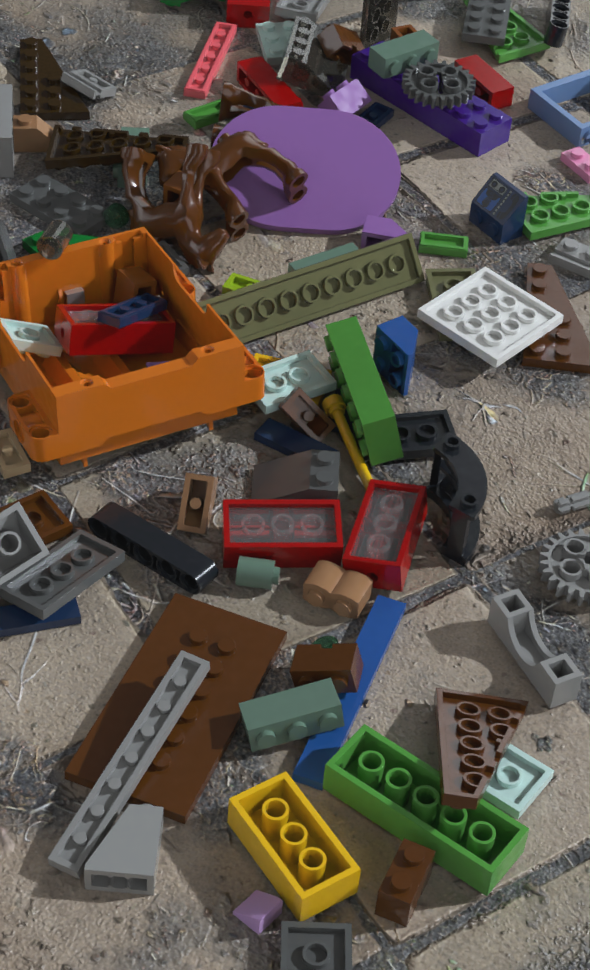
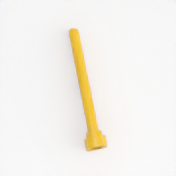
(335, 409)

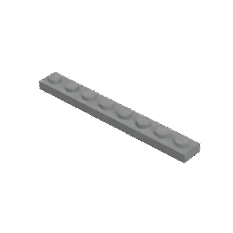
(128, 764)

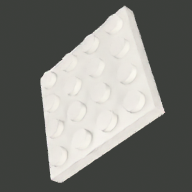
(490, 316)

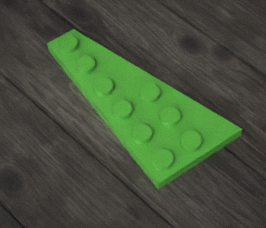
(520, 39)
(556, 213)

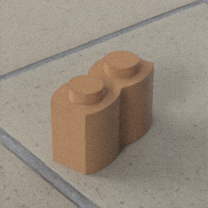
(337, 589)

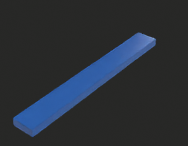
(373, 645)

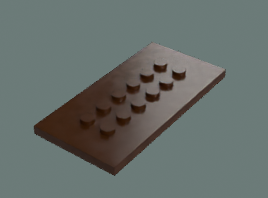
(239, 660)

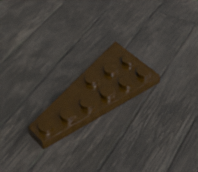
(41, 85)
(100, 146)

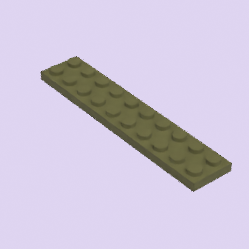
(319, 288)

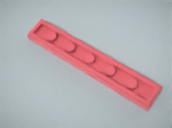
(210, 60)

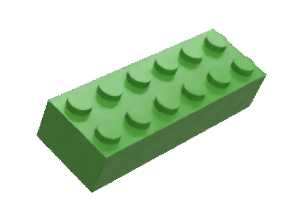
(362, 391)
(406, 801)

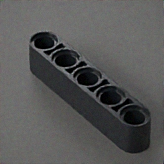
(557, 22)
(153, 548)

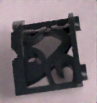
(460, 490)

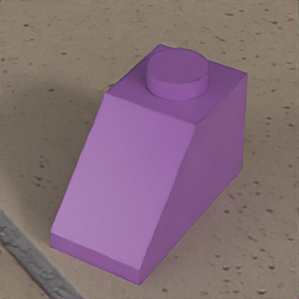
(379, 229)

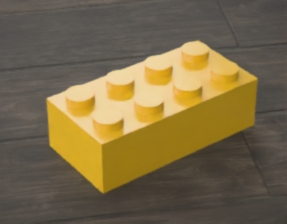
(293, 846)

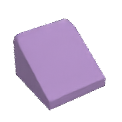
(259, 910)

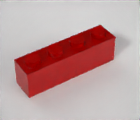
(260, 79)

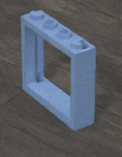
(545, 100)

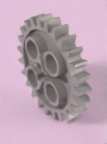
(567, 565)

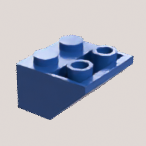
(395, 352)

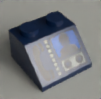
(499, 209)

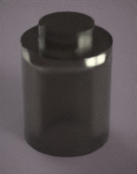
(54, 239)

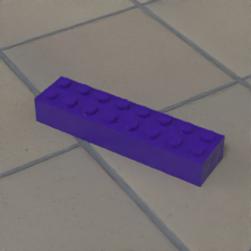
(472, 126)

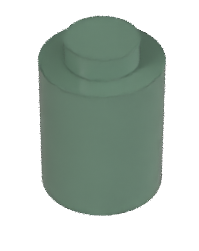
(257, 573)

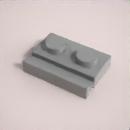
(89, 84)
(572, 256)

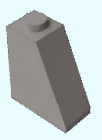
(128, 853)

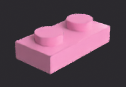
(578, 161)

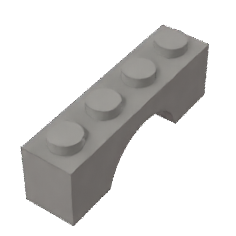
(552, 675)

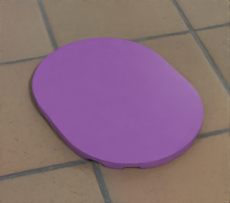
(347, 164)

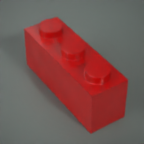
(489, 83)

